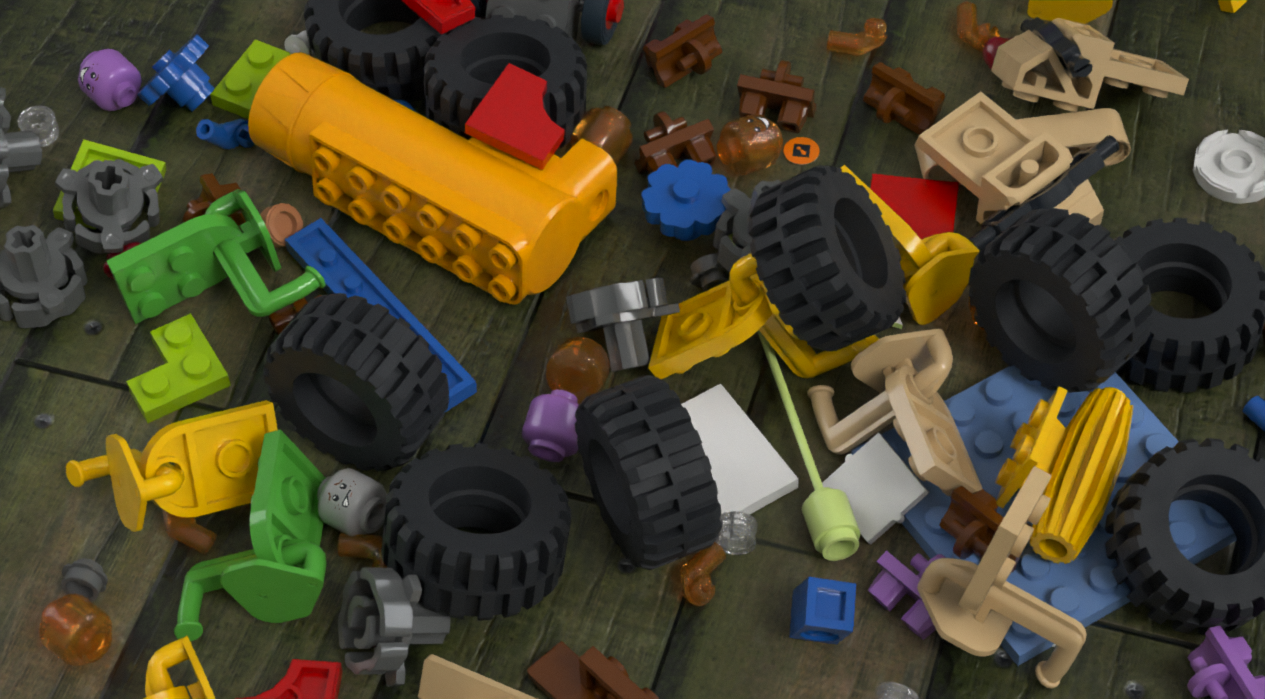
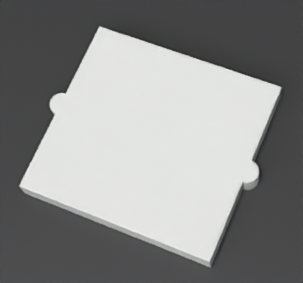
(877, 487)

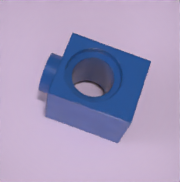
(822, 610)

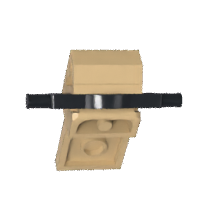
(1070, 63)
(1012, 166)

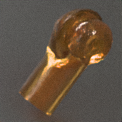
(969, 30)
(859, 43)
(189, 533)
(362, 547)
(696, 576)

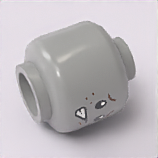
(352, 502)

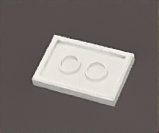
(741, 458)

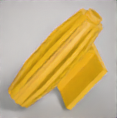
(1082, 464)

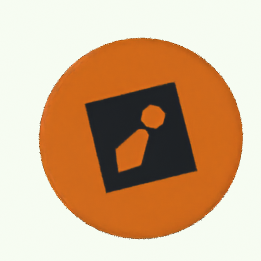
(801, 150)

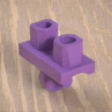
(895, 582)
(1223, 669)

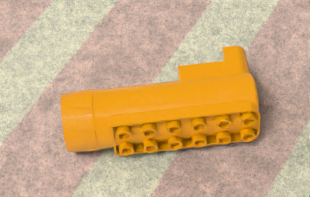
(429, 187)

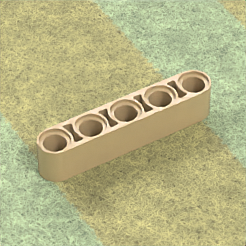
(1073, 130)

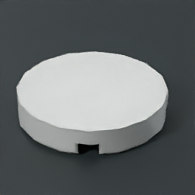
(1231, 166)

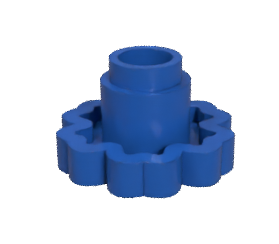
(179, 77)
(684, 199)

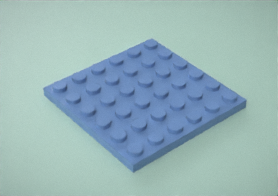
(1086, 587)

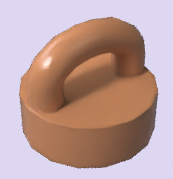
(282, 222)

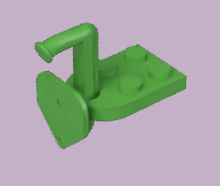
(201, 255)
(287, 565)

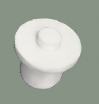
(297, 43)

